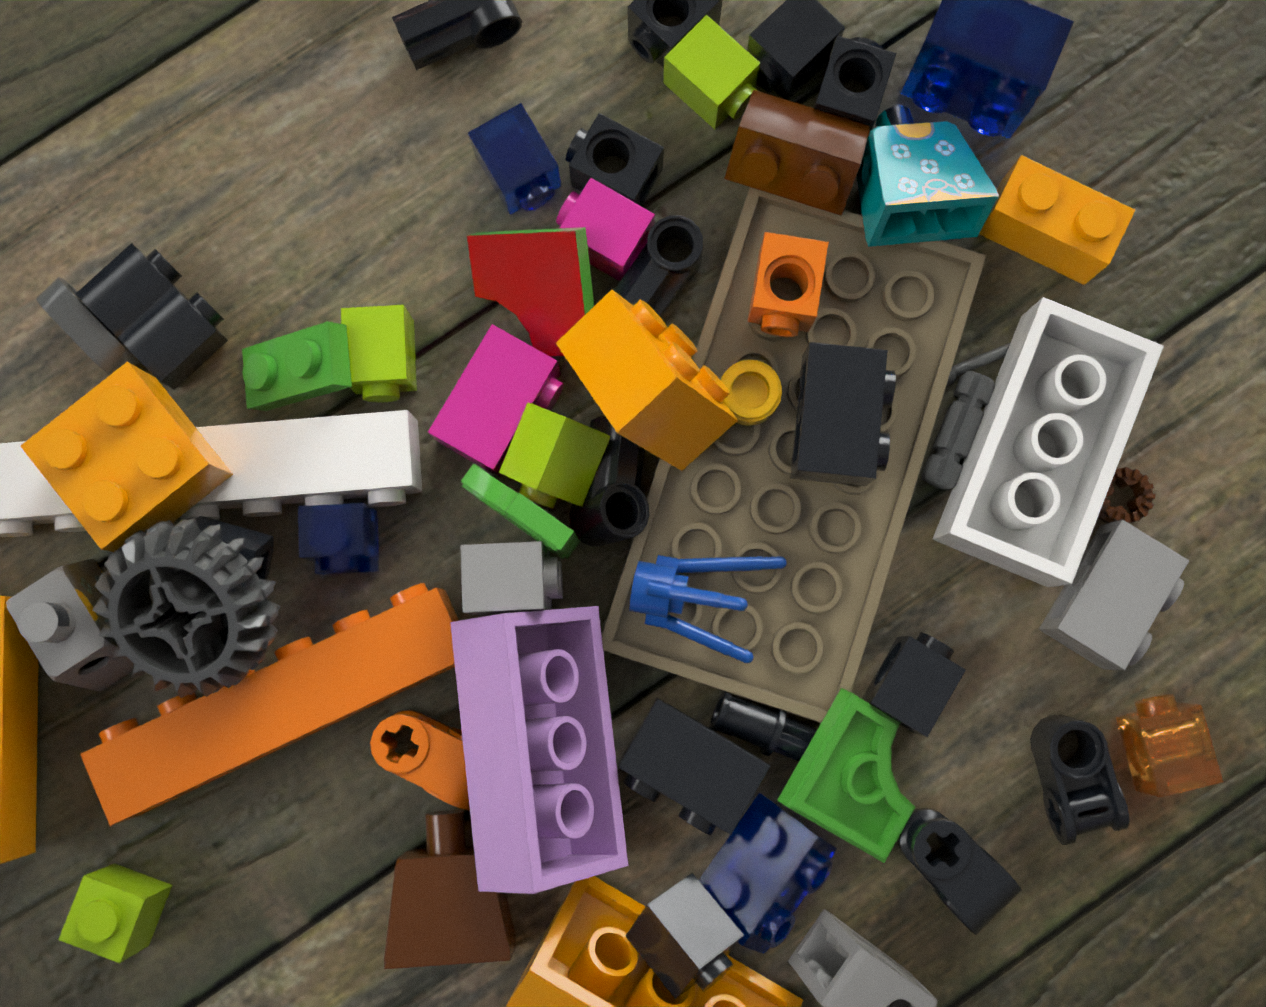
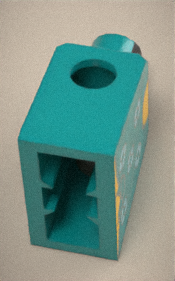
(920, 182)

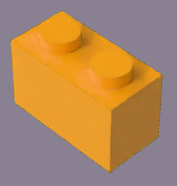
(1056, 221)

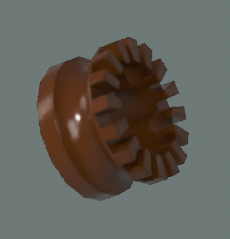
(1137, 505)

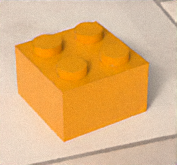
(647, 380)
(125, 458)

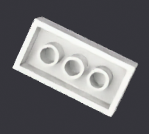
(1048, 443)

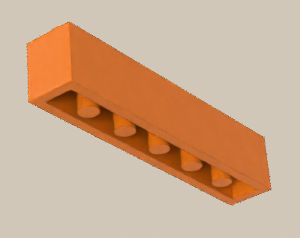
(272, 706)

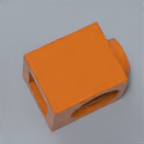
(793, 259)

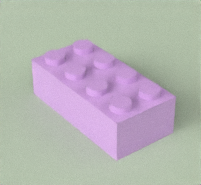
(538, 749)

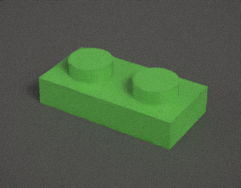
(297, 366)

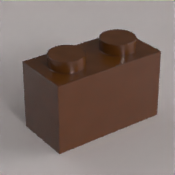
(797, 152)

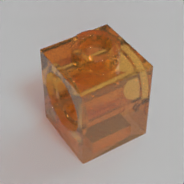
(1168, 746)

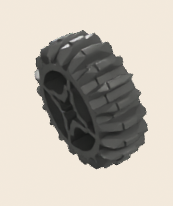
(193, 585)

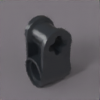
(1083, 790)
(960, 870)

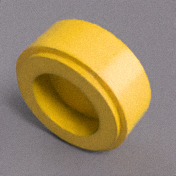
(753, 391)

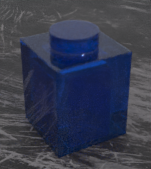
(516, 160)

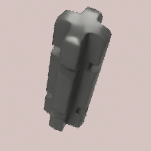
(958, 430)

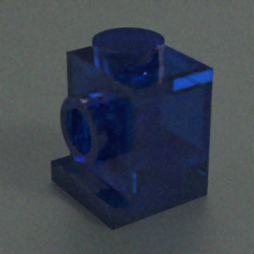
(339, 538)

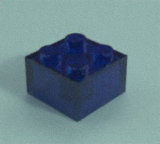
(986, 62)

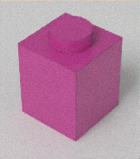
(613, 224)

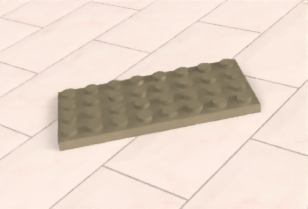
(738, 495)

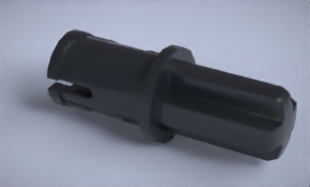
(761, 726)

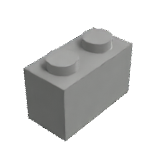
(509, 578)
(1116, 596)

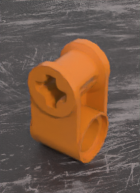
(434, 766)

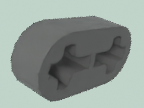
(84, 326)

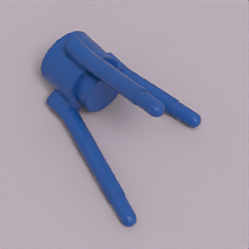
(661, 590)

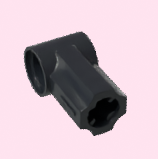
(448, 26)
(654, 277)
(614, 486)

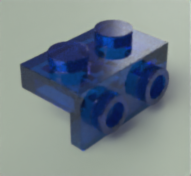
(767, 873)

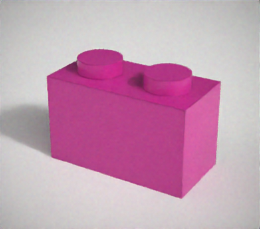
(492, 396)

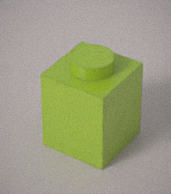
(711, 73)
(381, 351)
(553, 457)
(115, 912)

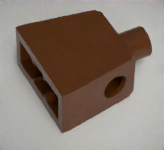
(437, 904)

